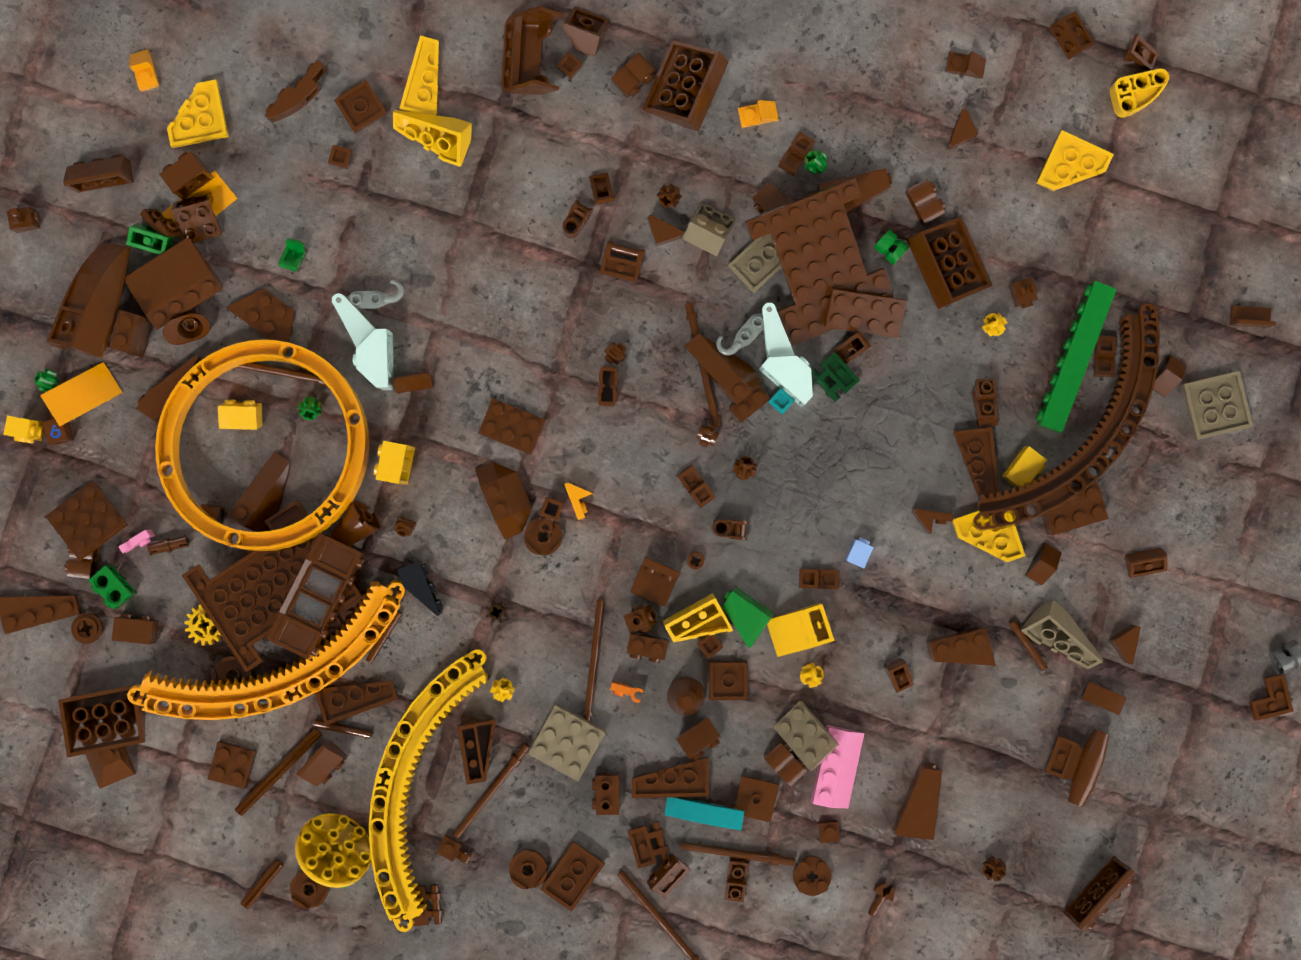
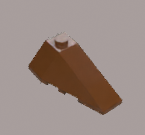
(729, 372)
(263, 495)

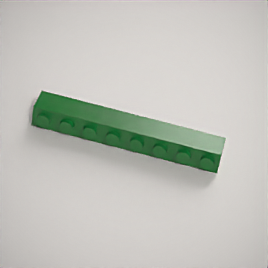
(1075, 356)

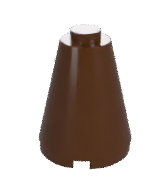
(355, 524)
(686, 696)

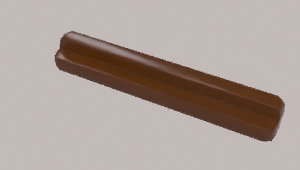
(262, 883)

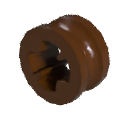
(701, 562)

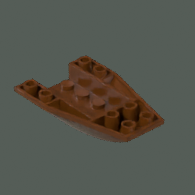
(92, 302)

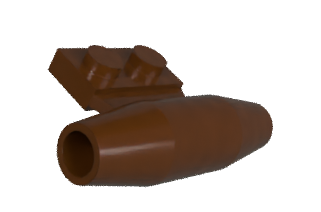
(1080, 764)

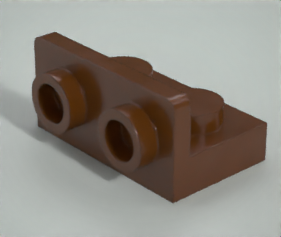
(1072, 35)

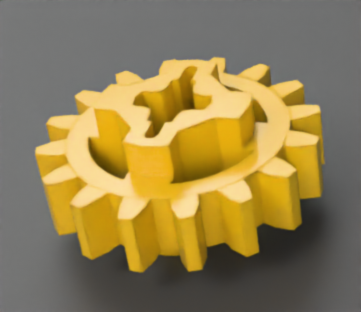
(208, 632)

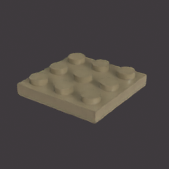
(1217, 405)
(567, 742)

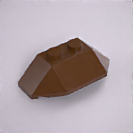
(505, 497)

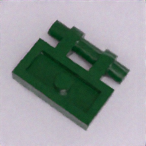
(839, 373)

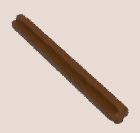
(278, 772)

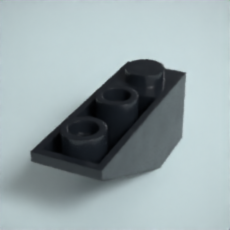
(416, 581)

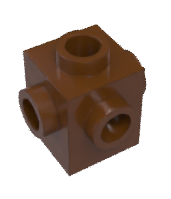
(640, 619)

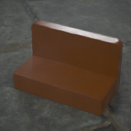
(1251, 317)

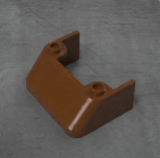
(523, 51)

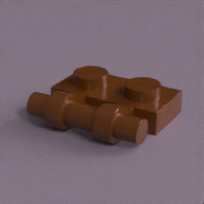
(642, 846)
(436, 912)

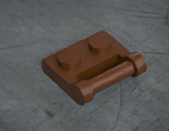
(619, 267)

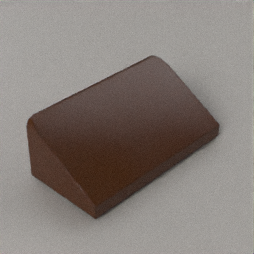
(412, 382)
(1146, 562)

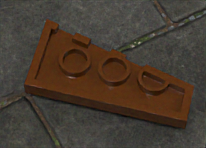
(351, 700)

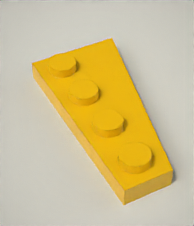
(422, 83)

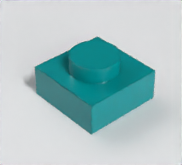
(781, 401)

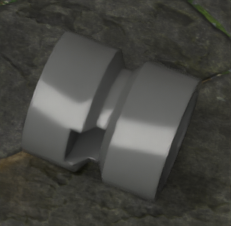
(1286, 658)

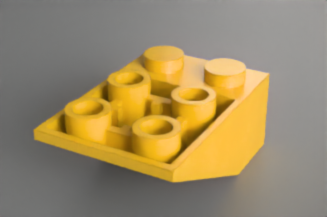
(800, 630)

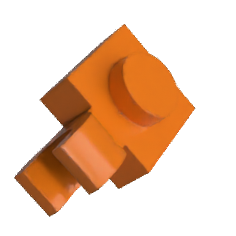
(620, 689)

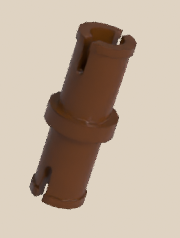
(168, 545)

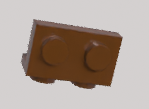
(668, 875)

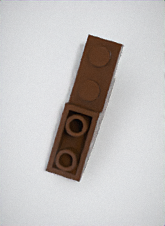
(291, 100)

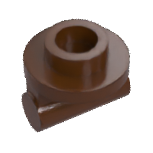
(404, 526)

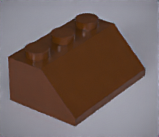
(98, 174)

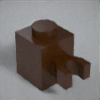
(23, 219)
(1023, 293)
(550, 511)

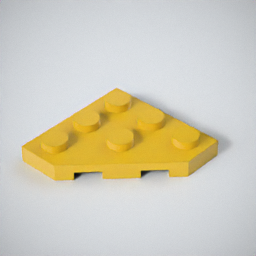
(199, 117)
(1072, 162)
(1000, 543)

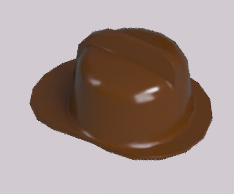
(186, 328)

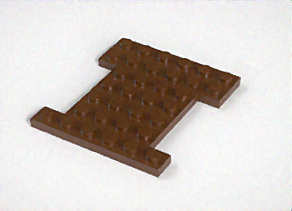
(817, 255)
(251, 592)

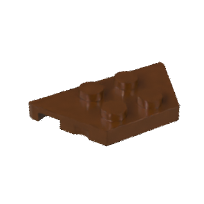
(265, 315)

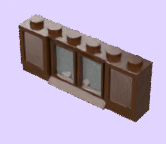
(316, 596)

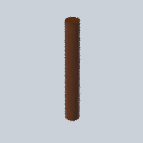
(379, 644)
(1027, 644)
(343, 729)

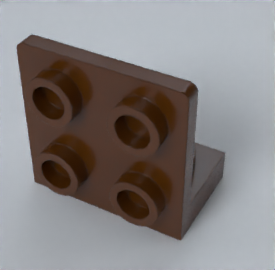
(196, 218)
(655, 581)

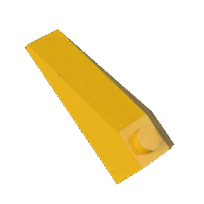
(440, 134)

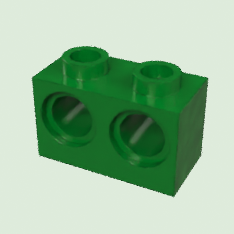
(115, 583)

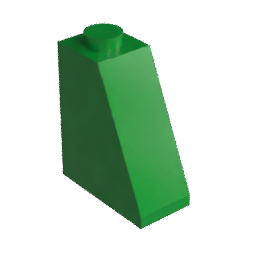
(746, 615)

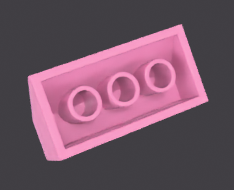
(837, 772)

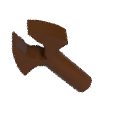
(881, 898)

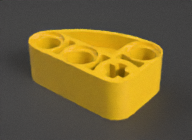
(1134, 96)

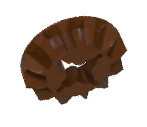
(80, 623)

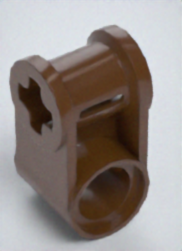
(577, 216)
(732, 529)

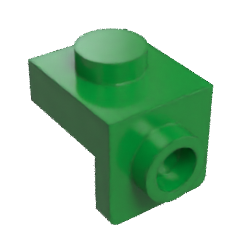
(292, 255)

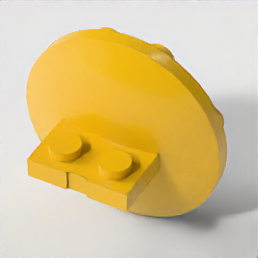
(333, 850)

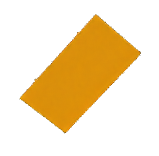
(220, 191)
(81, 394)

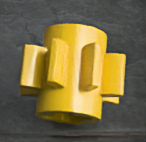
(994, 324)
(811, 675)
(502, 689)

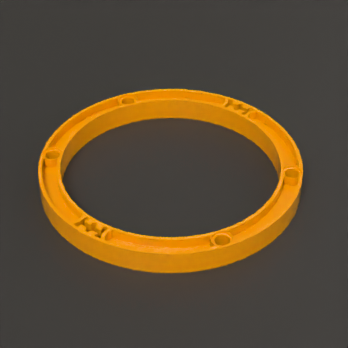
(182, 398)

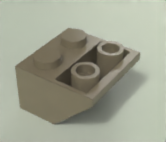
(709, 229)

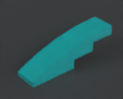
(704, 813)

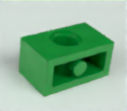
(148, 239)

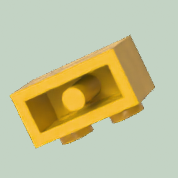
(240, 415)
(24, 429)
(1024, 467)

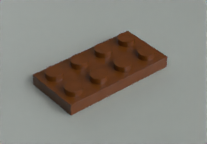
(865, 313)

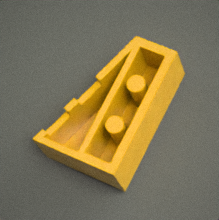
(697, 620)

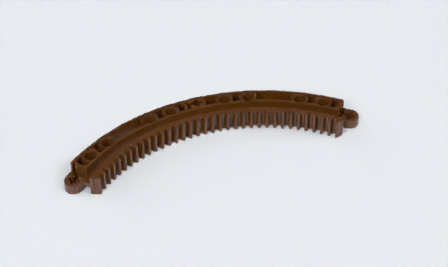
(1132, 389)

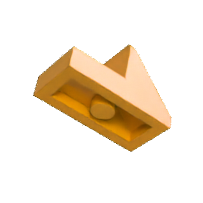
(144, 70)
(758, 114)
(576, 493)

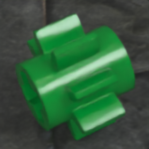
(816, 162)
(46, 380)
(309, 408)

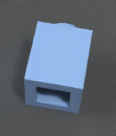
(859, 552)

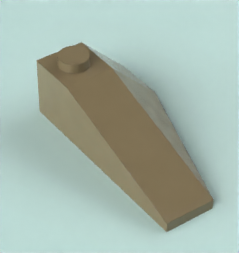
(1057, 629)

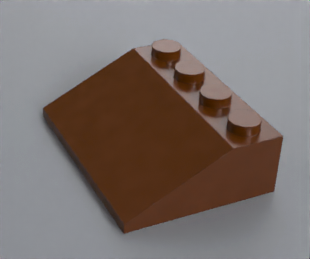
(686, 84)
(949, 262)
(173, 283)
(101, 721)
(1099, 894)

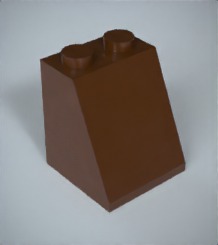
(130, 333)

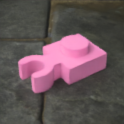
(141, 540)

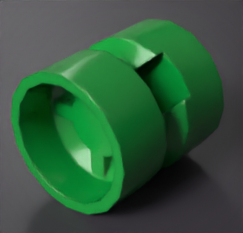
(886, 242)

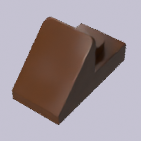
(1141, 52)
(966, 65)
(601, 189)
(926, 518)

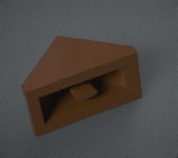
(963, 130)
(663, 232)
(852, 347)
(1169, 376)
(1044, 564)
(1126, 643)
(899, 675)

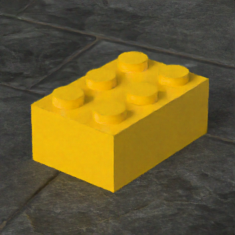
(394, 462)

